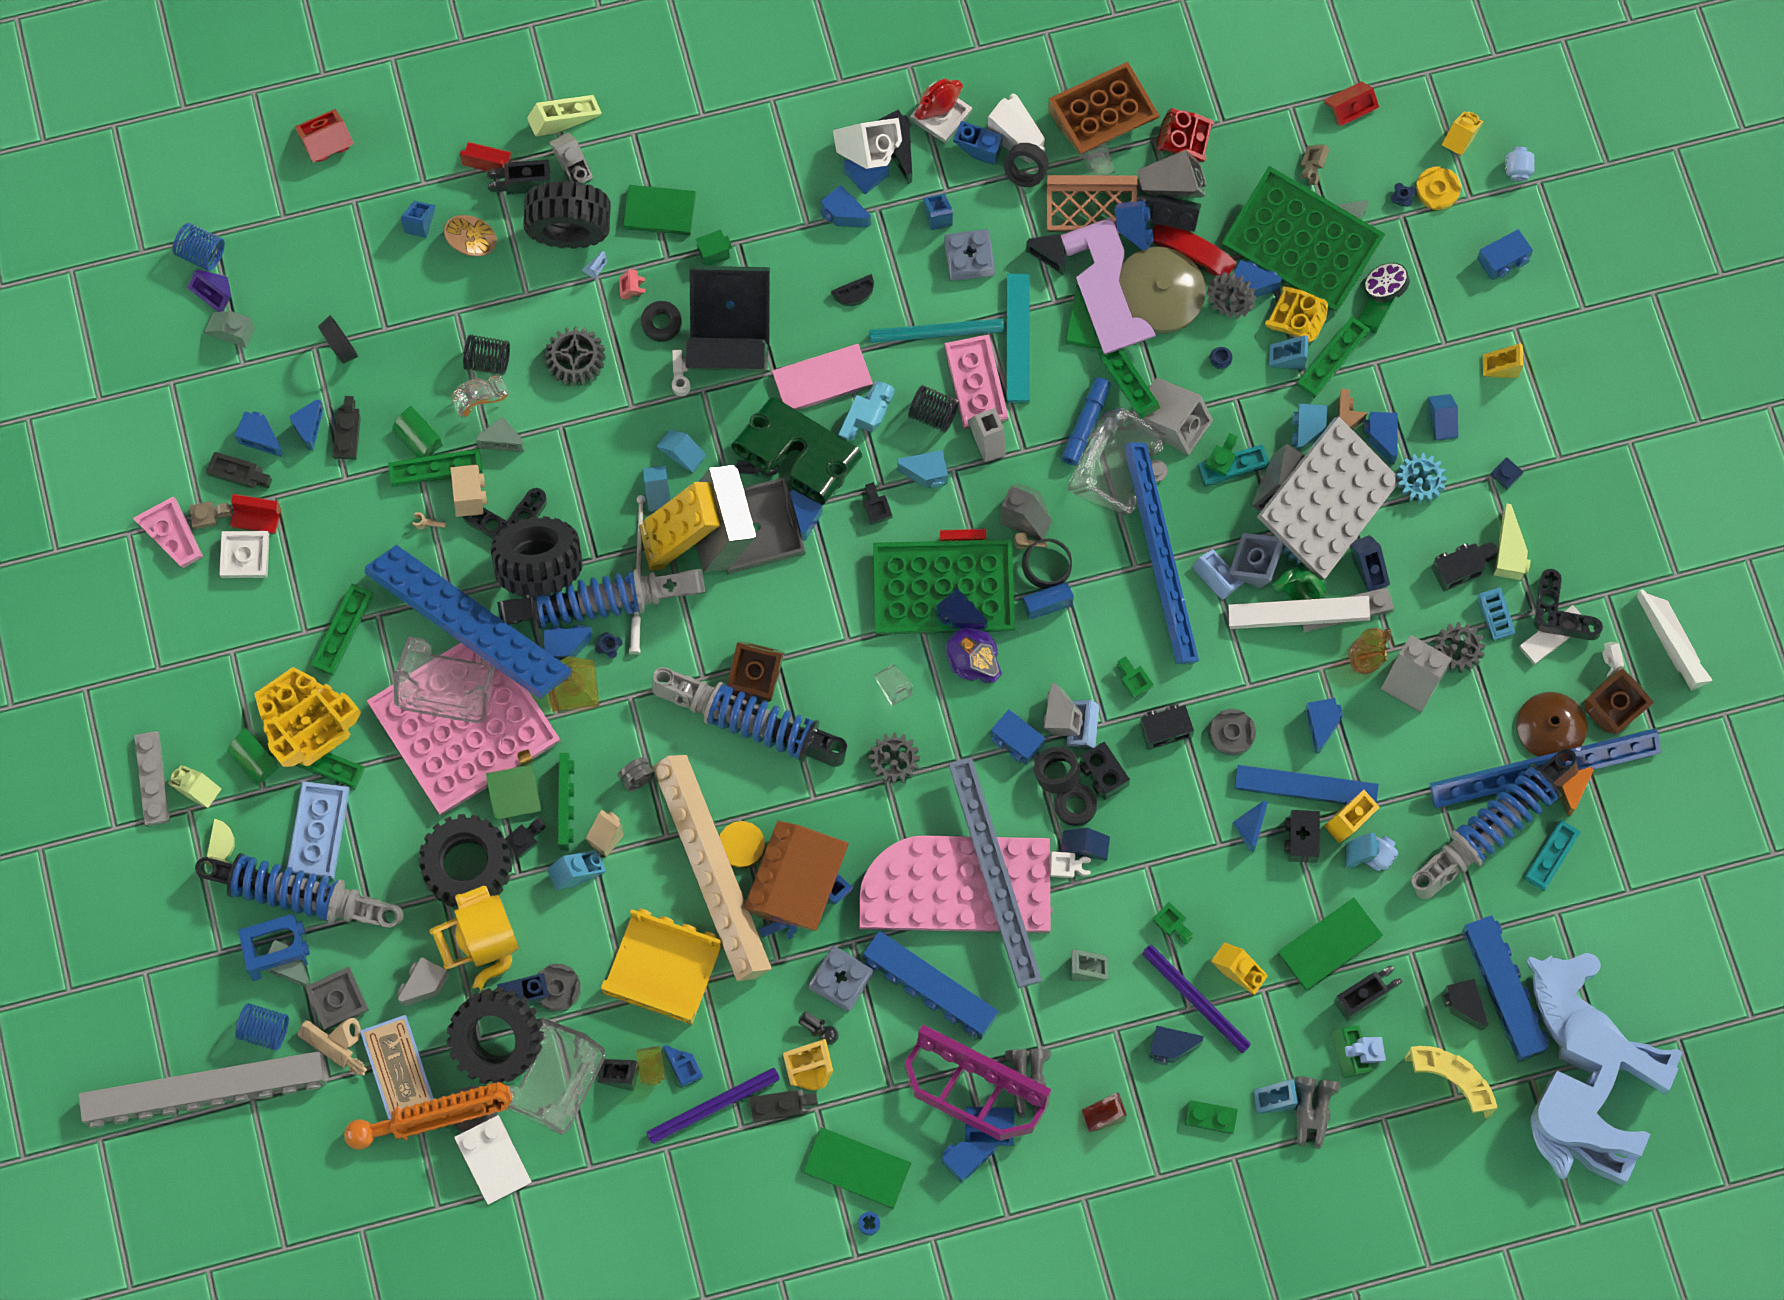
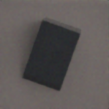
(1049, 251)
(619, 1073)

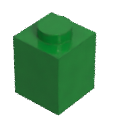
(713, 247)

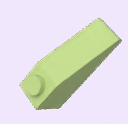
(562, 114)
(1512, 551)

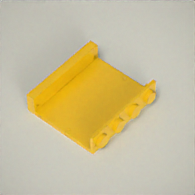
(662, 966)

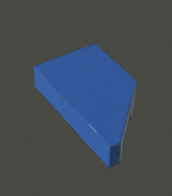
(683, 1065)

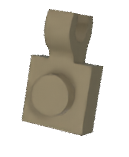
(1312, 161)
(205, 514)

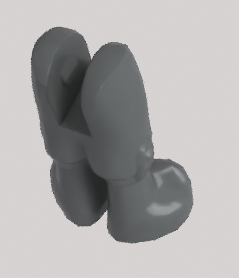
(1019, 1059)
(1311, 1118)

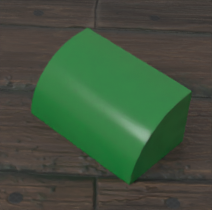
(416, 433)
(252, 757)

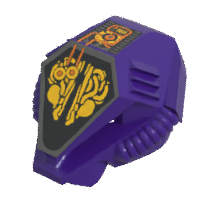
(973, 655)

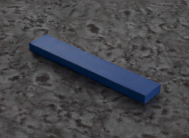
(1301, 785)

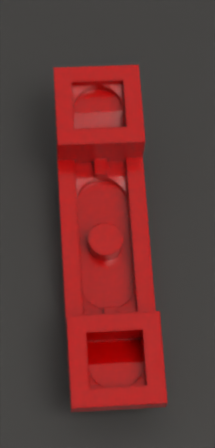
(1195, 248)

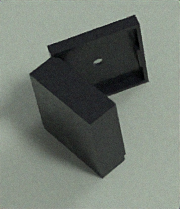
(723, 335)

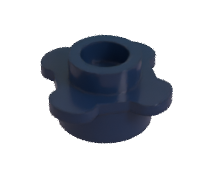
(1403, 200)
(607, 638)

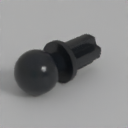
(745, 467)
(817, 1027)

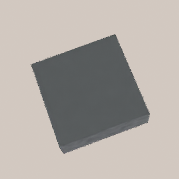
(735, 542)

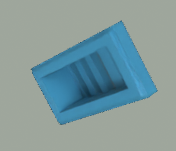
(1501, 603)

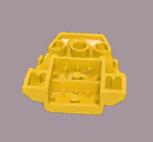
(304, 717)

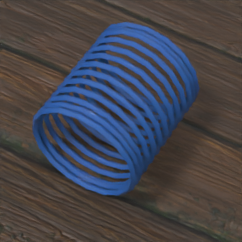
(188, 242)
(260, 1027)

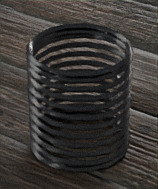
(468, 364)
(950, 408)

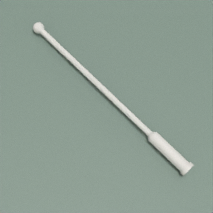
(636, 620)

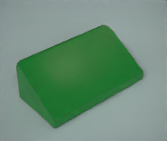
(1375, 313)
(1350, 1065)

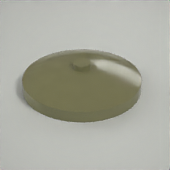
(1162, 288)

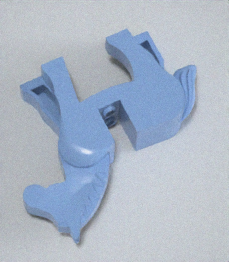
(1566, 1113)

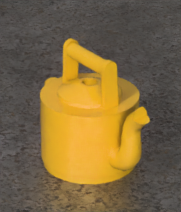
(481, 934)

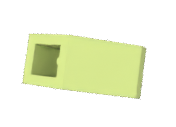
(194, 785)

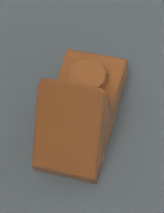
(1345, 410)

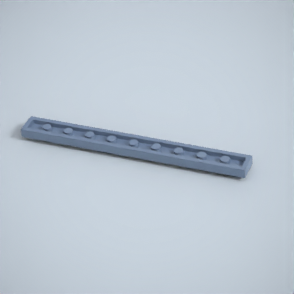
(995, 873)

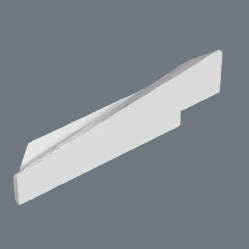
(1674, 640)

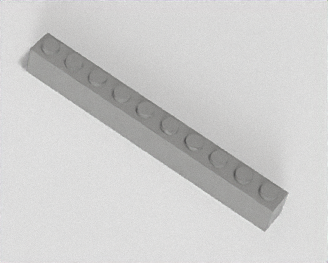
(202, 1089)

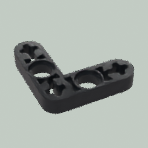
(538, 507)
(1556, 617)

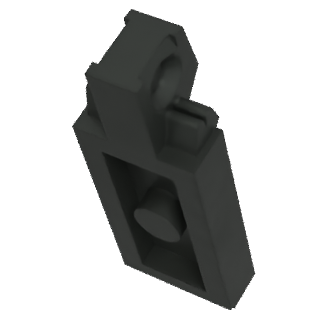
(347, 430)
(237, 471)
(781, 1105)

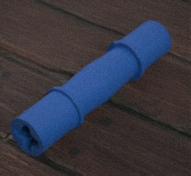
(1086, 421)

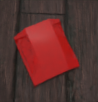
(1183, 132)

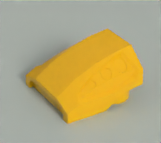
(1298, 314)

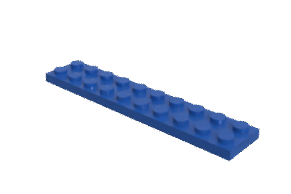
(468, 621)

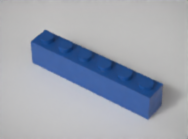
(930, 985)
(1505, 988)

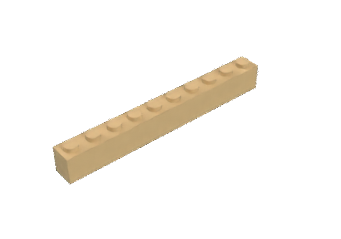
(711, 867)

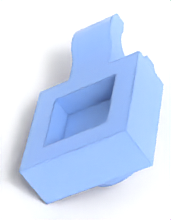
(1368, 1048)

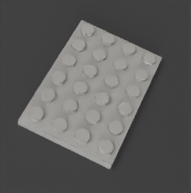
(1329, 498)

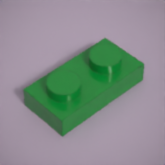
(1211, 1117)

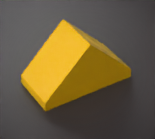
(1504, 362)

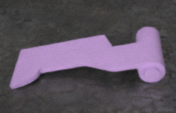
(1102, 288)

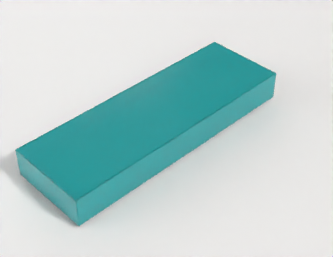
(1246, 462)
(1552, 855)

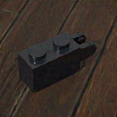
(520, 176)
(1173, 212)
(1463, 564)
(1365, 993)

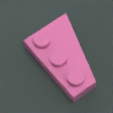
(171, 531)

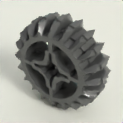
(557, 354)

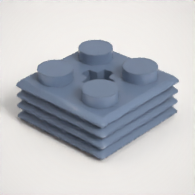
(964, 267)
(845, 993)

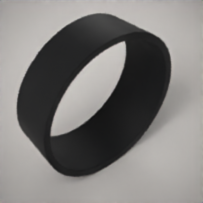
(337, 340)
(1032, 578)

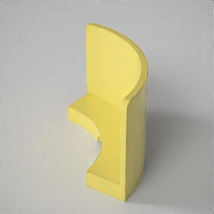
(1458, 1072)

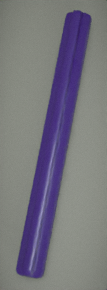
(1196, 998)
(713, 1105)

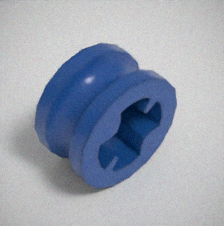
(861, 1223)

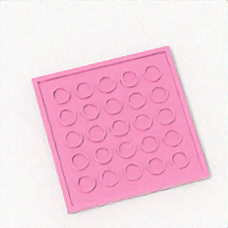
(455, 755)

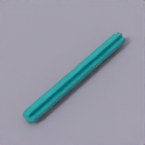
(936, 330)

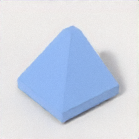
(596, 265)

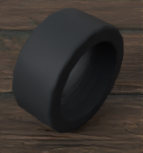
(1020, 178)
(1053, 755)

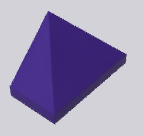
(211, 288)

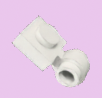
(679, 367)

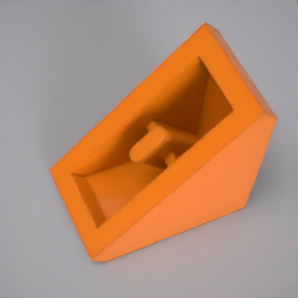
(1574, 788)

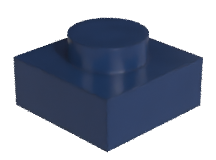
(1506, 473)

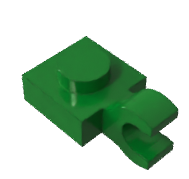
(1222, 457)
(1135, 680)
(1172, 921)

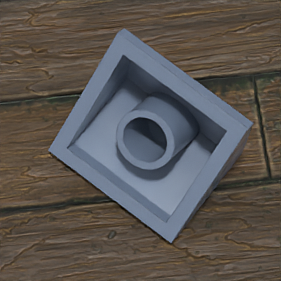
(1256, 559)

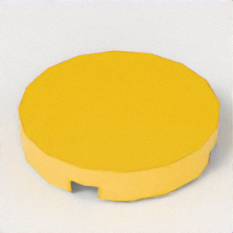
(1438, 188)
(743, 844)

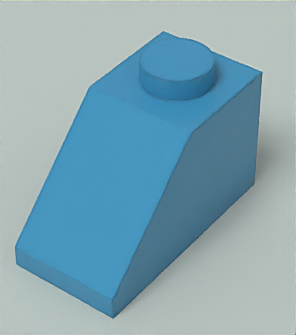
(926, 469)

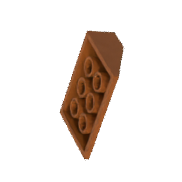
(1102, 108)
(796, 876)

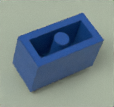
(1505, 255)
(1017, 737)

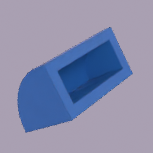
(1048, 600)
(998, 1117)

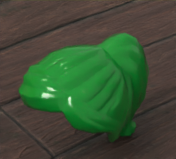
(1300, 584)

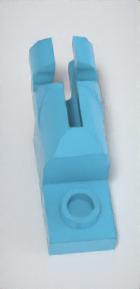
(867, 411)

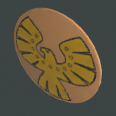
(470, 235)

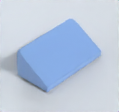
(1216, 574)
(1088, 728)

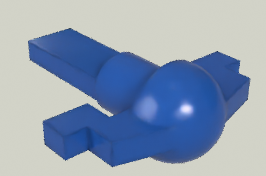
(774, 927)

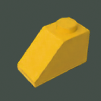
(1351, 816)

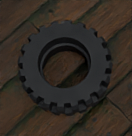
(567, 214)
(536, 556)
(455, 833)
(472, 1055)

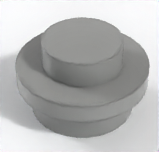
(1159, 470)

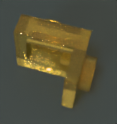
(651, 1065)

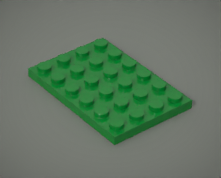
(1303, 238)
(919, 575)

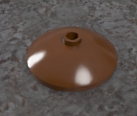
(1539, 733)

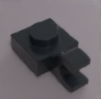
(876, 507)
(523, 839)

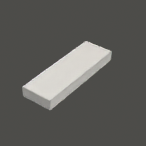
(1544, 643)

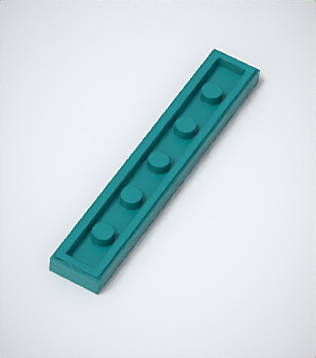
(1018, 338)

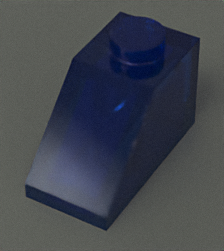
(960, 612)

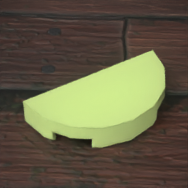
(221, 841)

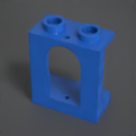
(295, 952)

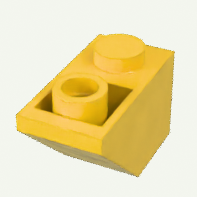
(1462, 132)
(1239, 967)

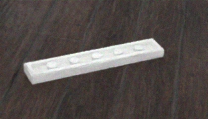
(1299, 612)

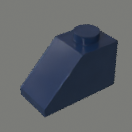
(1370, 563)
(1172, 1045)

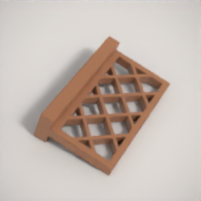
(1085, 184)

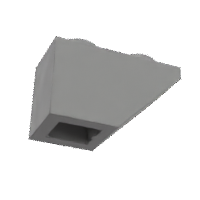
(571, 158)
(988, 434)
(1062, 714)
(423, 984)

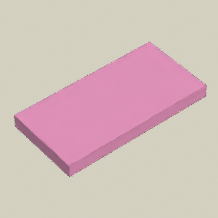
(975, 377)
(823, 378)

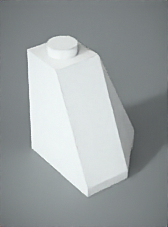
(1015, 125)
(869, 142)

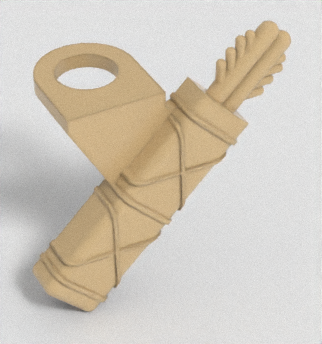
(335, 1044)

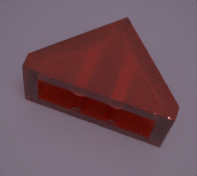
(1105, 1113)

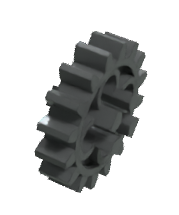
(1241, 298)
(1471, 642)
(894, 772)

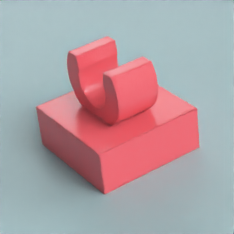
(629, 284)

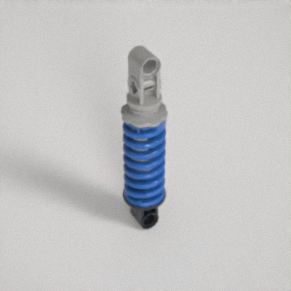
(630, 593)
(726, 711)
(1496, 821)
(296, 891)

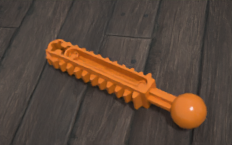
(431, 1115)

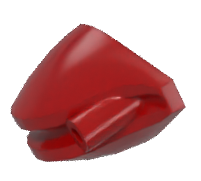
(938, 98)

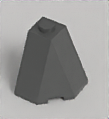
(1173, 177)
(1278, 470)
(1025, 512)

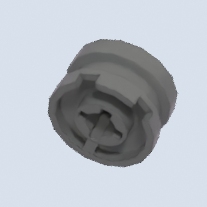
(636, 774)

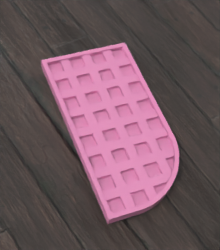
(940, 886)

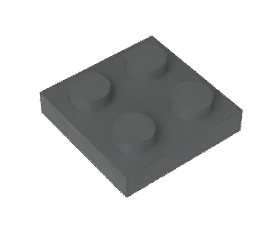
(337, 998)

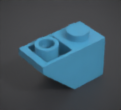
(1310, 425)
(575, 869)

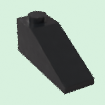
(902, 154)

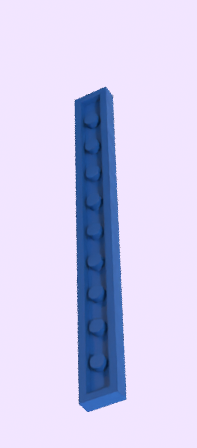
(1161, 553)
(1498, 778)

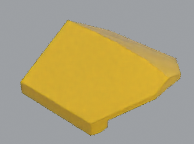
(809, 1065)

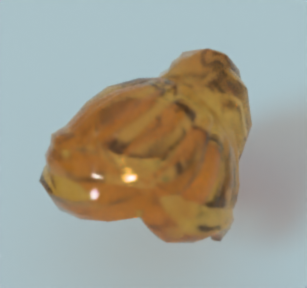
(1369, 650)

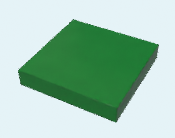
(513, 791)

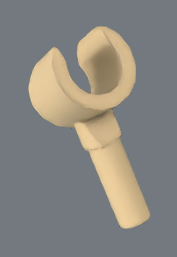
(427, 522)
(1021, 541)

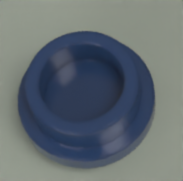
(1221, 357)

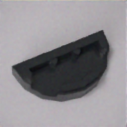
(854, 292)

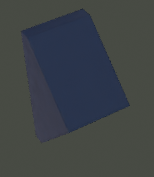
(1085, 843)

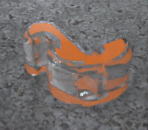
(478, 392)

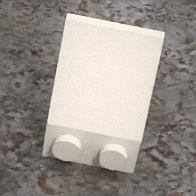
(493, 1159)

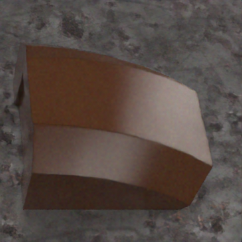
(755, 671)
(1617, 702)

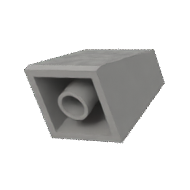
(1180, 415)
(1416, 673)

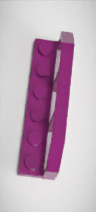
(985, 1067)

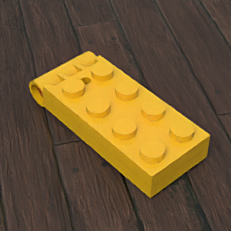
(679, 525)

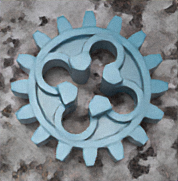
(1427, 466)

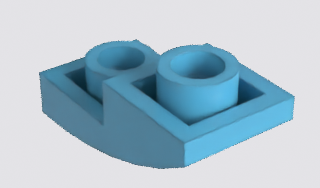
(1361, 849)

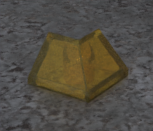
(577, 690)

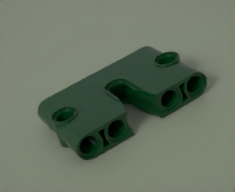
(788, 430)

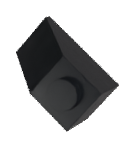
(1465, 1003)

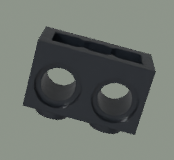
(1109, 768)

